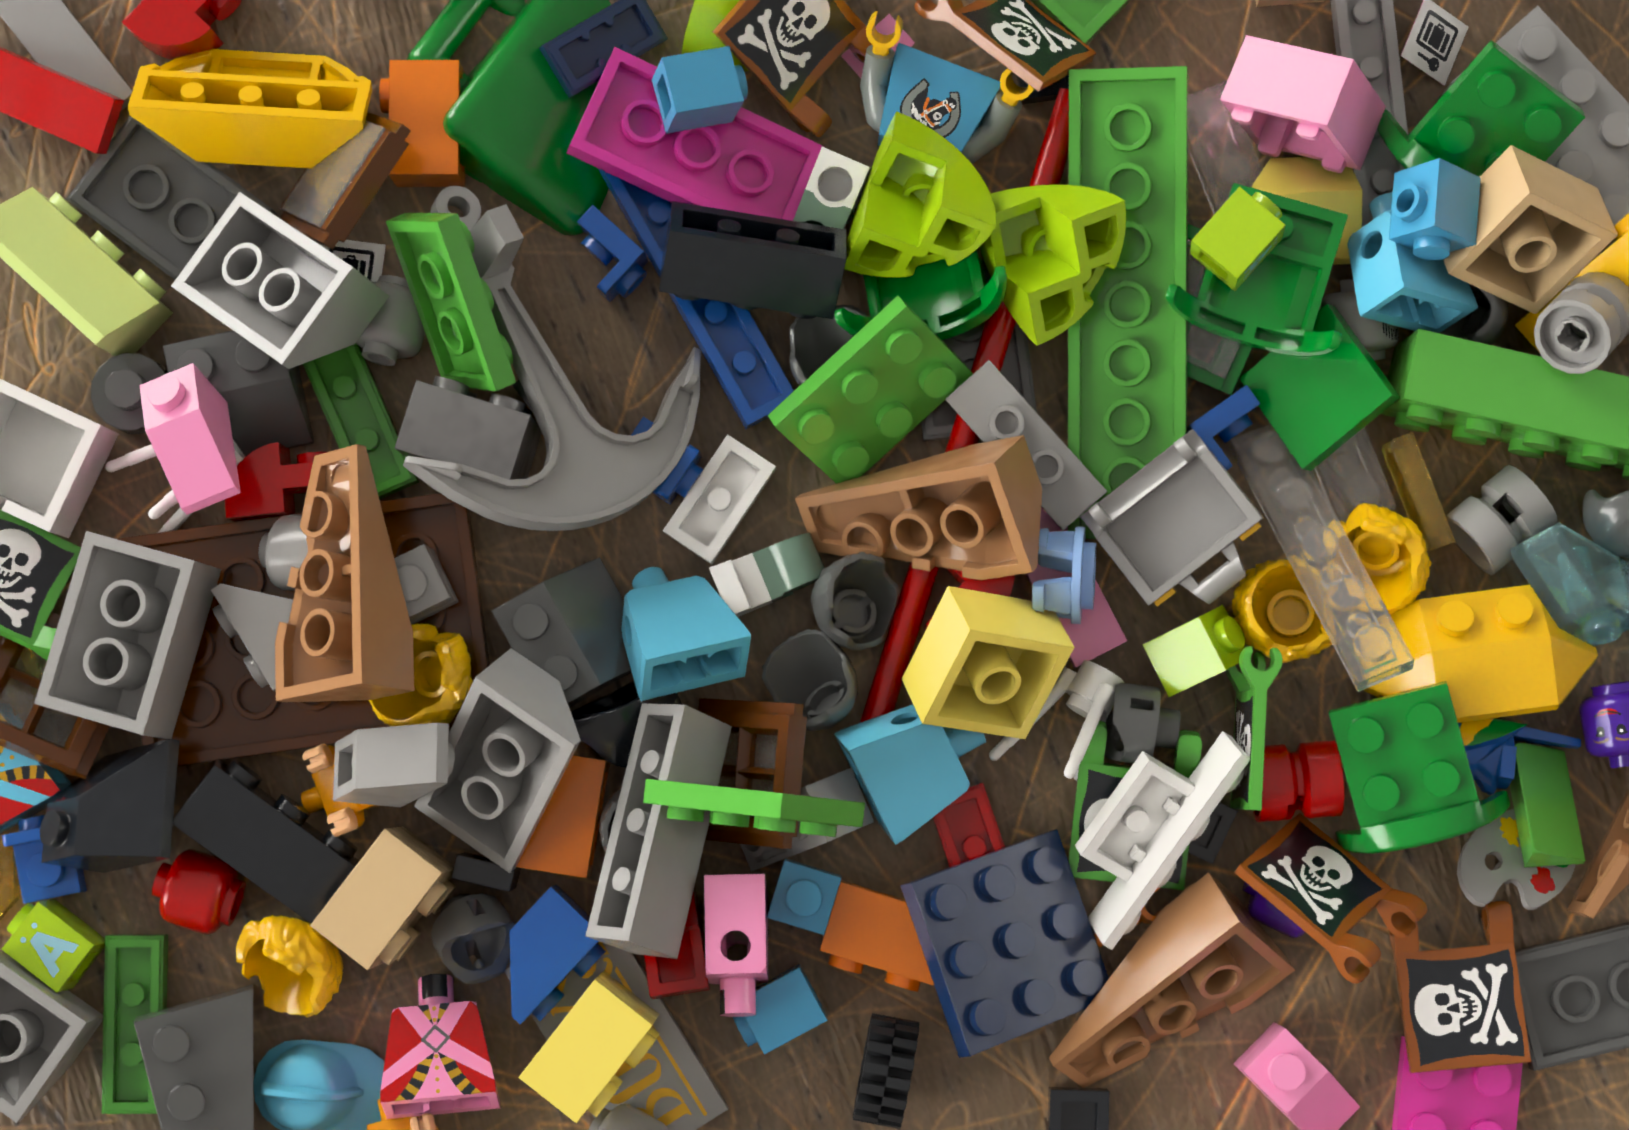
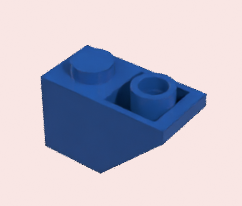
(545, 950)

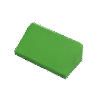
(1545, 808)

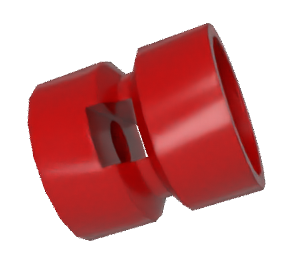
(1302, 781)

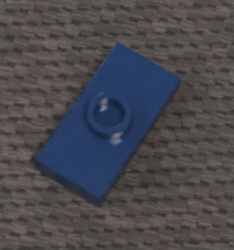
(584, 50)

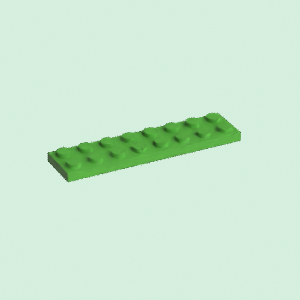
(1131, 344)

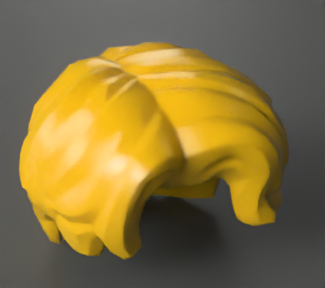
(1390, 552)
(1278, 613)
(440, 681)
(292, 962)

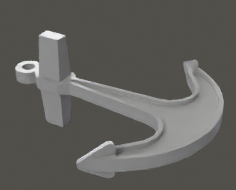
(587, 469)

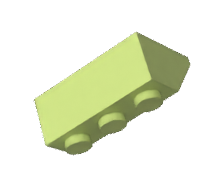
(79, 272)

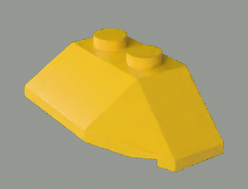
(252, 106)
(1492, 650)

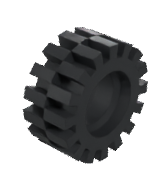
(886, 1071)

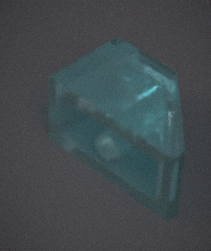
(1577, 583)

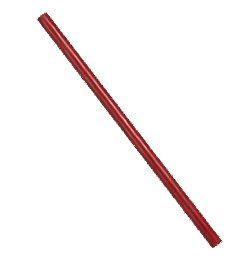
(992, 347)

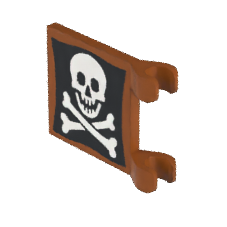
(1015, 36)
(791, 47)
(1328, 893)
(1463, 1001)

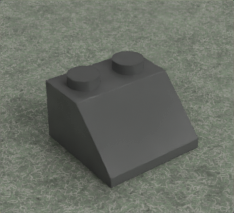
(261, 394)
(570, 629)

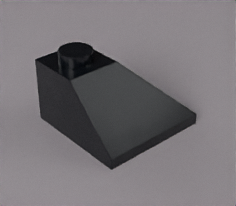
(117, 813)

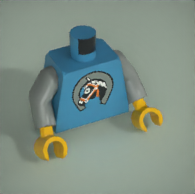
(937, 93)

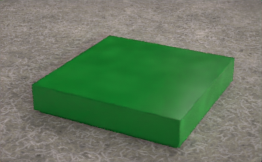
(1320, 398)

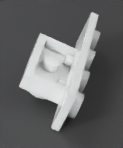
(1150, 826)

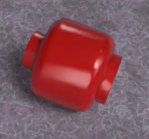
(198, 892)

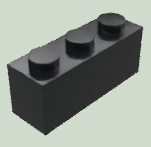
(753, 261)
(266, 838)

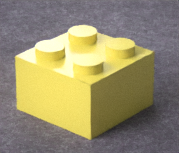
(986, 663)
(589, 1046)

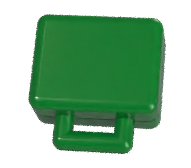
(513, 111)

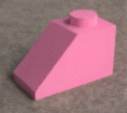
(191, 437)
(1296, 1081)

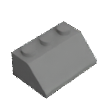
(278, 286)
(127, 636)
(508, 759)

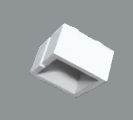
(47, 459)

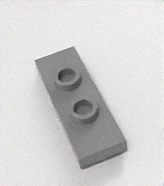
(999, 412)

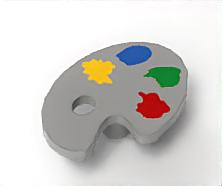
(1502, 840)

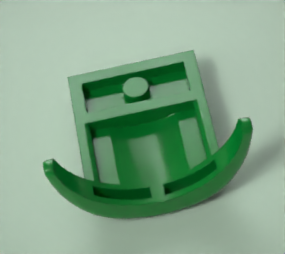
(1484, 113)
(942, 295)
(1282, 295)
(1408, 772)

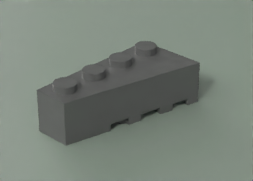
(201, 1062)

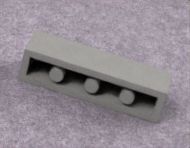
(649, 857)

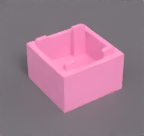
(1303, 103)

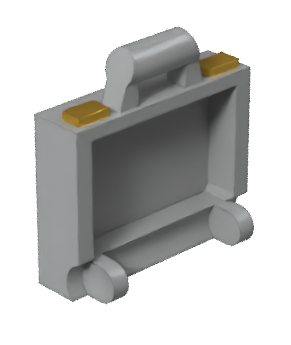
(1174, 521)

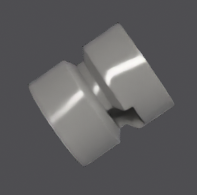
(1584, 323)
(1485, 533)

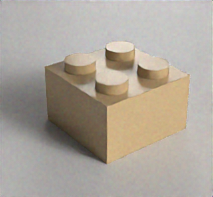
(1532, 231)
(385, 898)

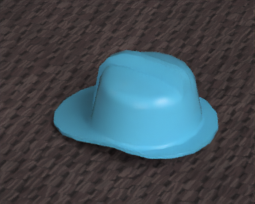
(319, 1086)

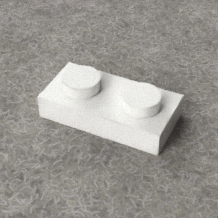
(719, 499)

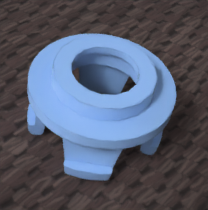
(1071, 554)

